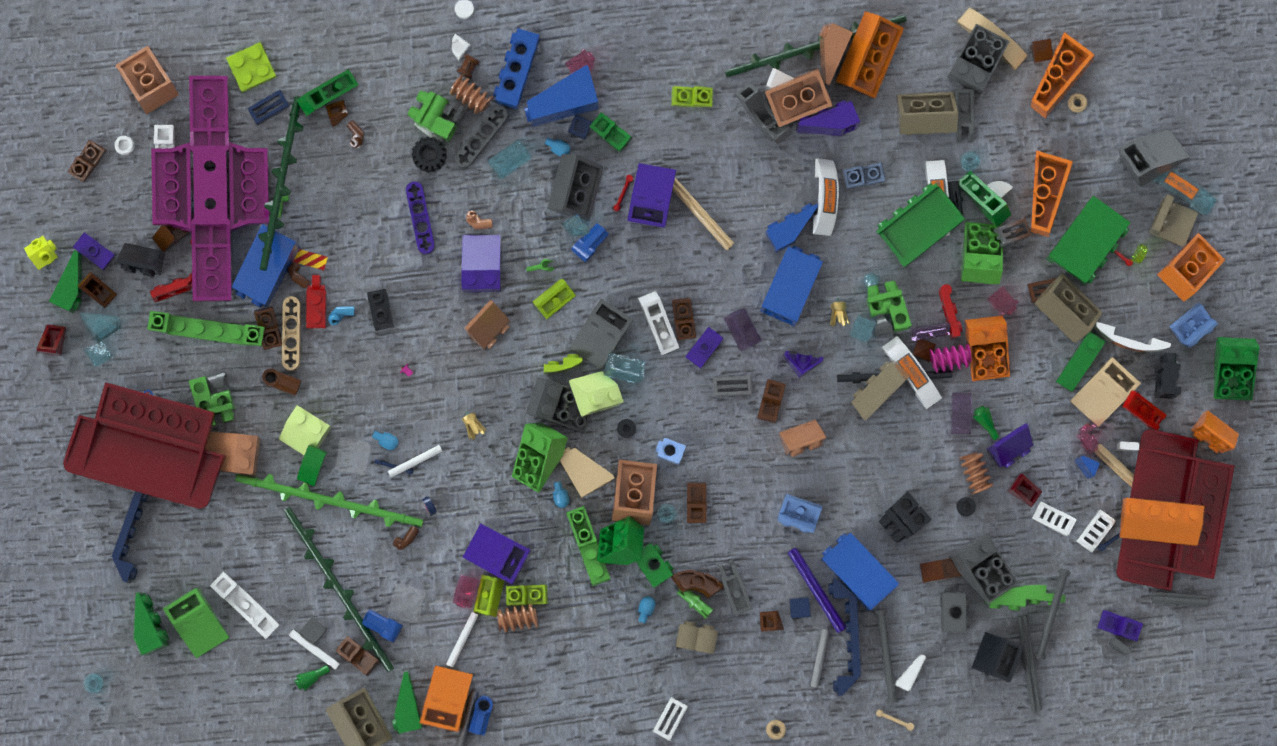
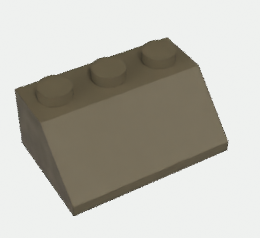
(927, 113)
(1068, 308)
(879, 388)
(358, 721)

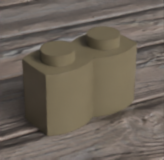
(696, 638)

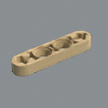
(288, 333)

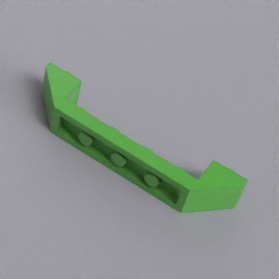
(206, 330)

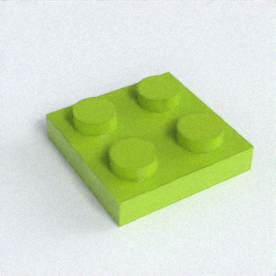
(251, 67)

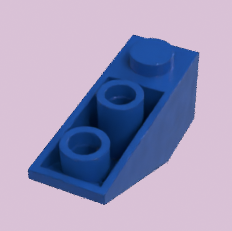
(785, 233)

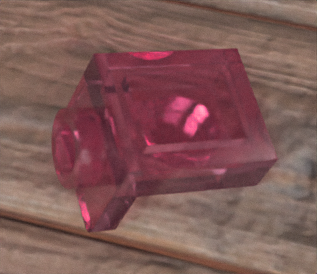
(581, 60)
(1003, 302)
(1088, 441)
(465, 591)

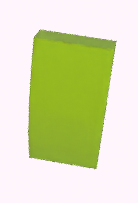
(692, 96)
(569, 362)
(526, 595)

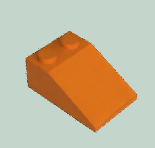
(1191, 267)

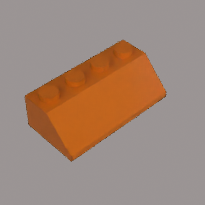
(870, 54)
(1161, 521)

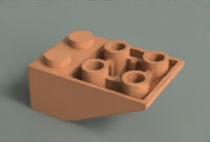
(802, 437)

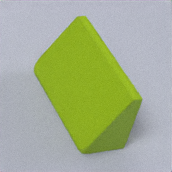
(554, 298)
(488, 595)

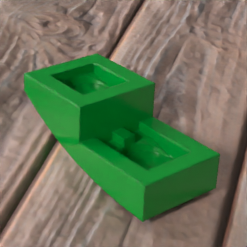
(610, 132)
(311, 465)

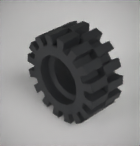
(429, 143)

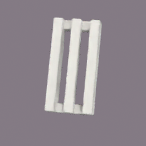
(662, 733)

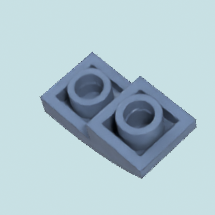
(864, 175)

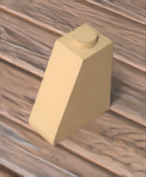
(584, 472)

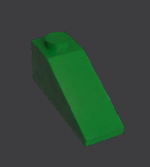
(327, 92)
(984, 198)
(67, 293)
(1080, 361)
(406, 712)

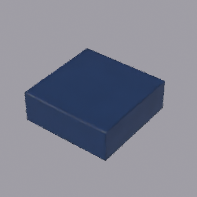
(580, 127)
(799, 607)

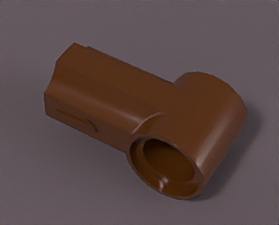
(283, 382)

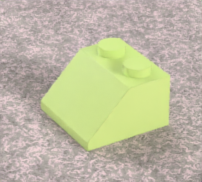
(595, 393)
(303, 430)

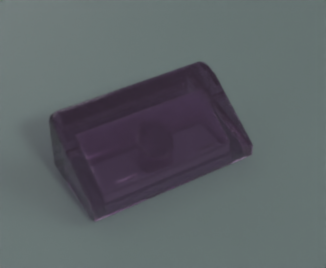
(742, 329)
(930, 331)

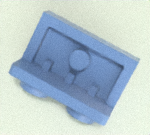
(1193, 326)
(799, 513)

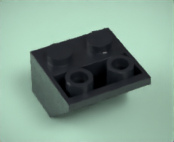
(141, 259)
(997, 657)

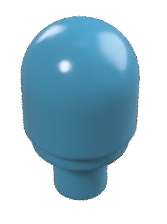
(558, 147)
(386, 440)
(560, 495)
(646, 608)

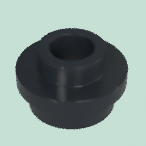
(622, 433)
(972, 506)

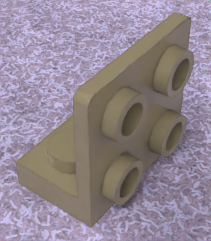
(1173, 221)

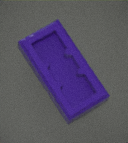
(94, 251)
(704, 347)

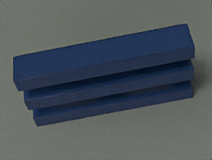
(276, 111)

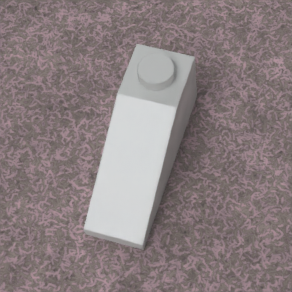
(658, 322)

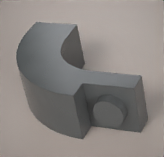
(762, 114)

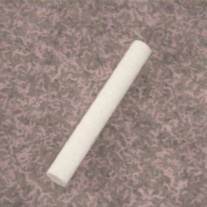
(414, 461)
(462, 639)
(314, 649)

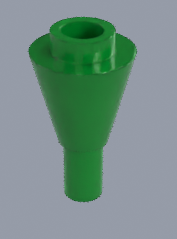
(984, 418)
(307, 679)

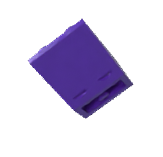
(831, 122)
(651, 195)
(496, 553)

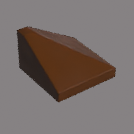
(336, 112)
(922, 349)
(770, 621)

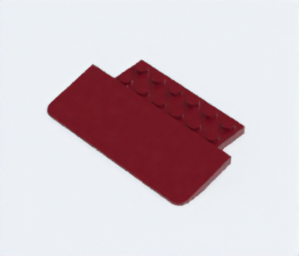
(147, 447)
(1172, 473)

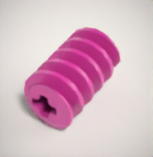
(951, 357)

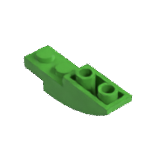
(587, 545)
(1017, 597)

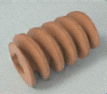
(470, 95)
(976, 472)
(517, 618)

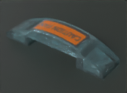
(1187, 190)

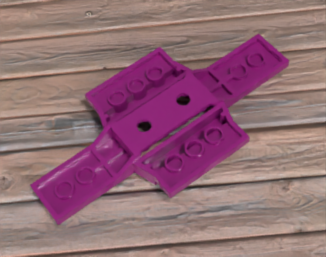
(173, 188)

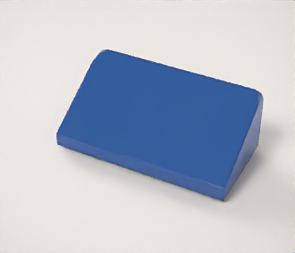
(1087, 466)

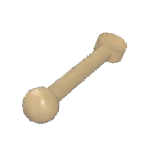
(880, 713)

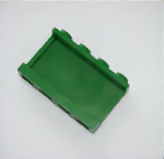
(920, 224)
(1089, 240)

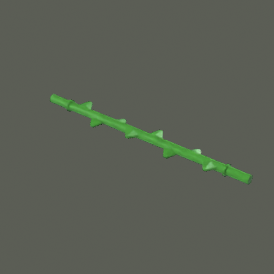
(321, 500)

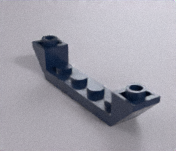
(126, 569)
(839, 591)

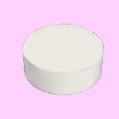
(464, 9)
(124, 145)

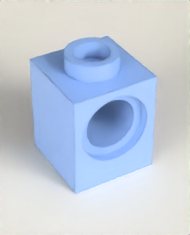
(679, 448)

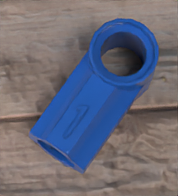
(587, 245)
(385, 627)
(481, 717)

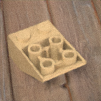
(1105, 391)

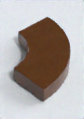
(697, 581)

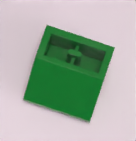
(621, 542)

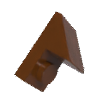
(168, 236)
(938, 570)

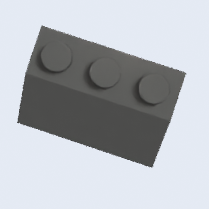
(575, 186)

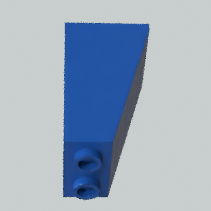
(564, 99)
(263, 284)
(791, 285)
(859, 571)

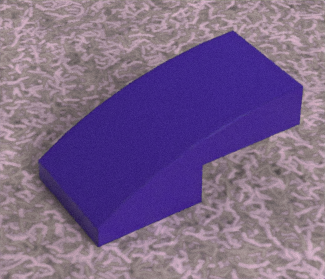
(1120, 625)

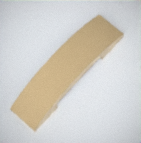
(1013, 53)

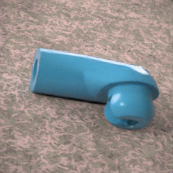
(339, 312)

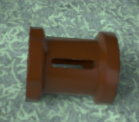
(473, 63)

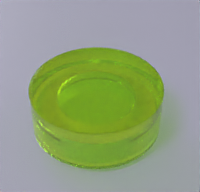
(1140, 253)

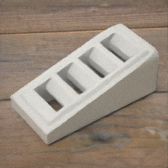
(1100, 514)
(1071, 521)
(908, 678)

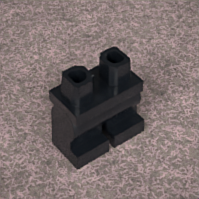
(380, 309)
(1167, 376)
(903, 519)

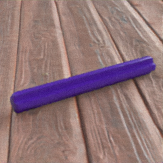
(816, 589)

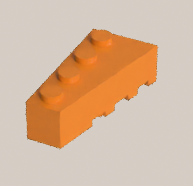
(1063, 71)
(1049, 185)

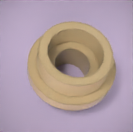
(1081, 98)
(780, 734)

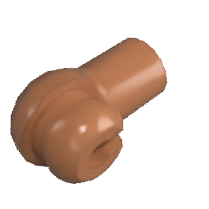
(476, 222)

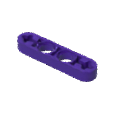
(418, 218)

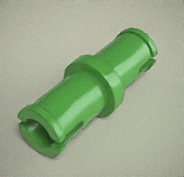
(695, 602)

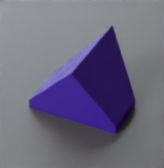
(802, 363)

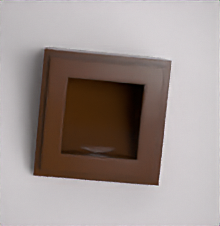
(1041, 50)

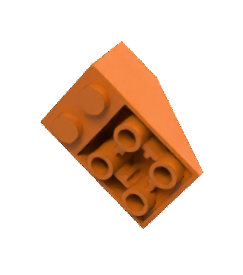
(988, 347)
(1215, 432)
(446, 698)

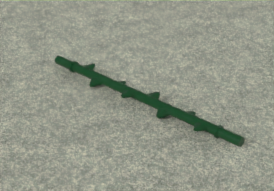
(789, 52)
(281, 190)
(332, 583)

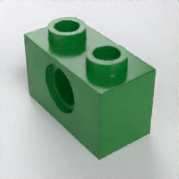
(657, 576)

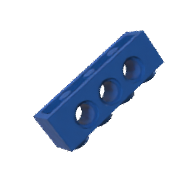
(512, 98)

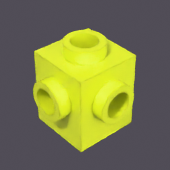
(41, 252)

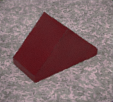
(52, 340)
(1024, 490)

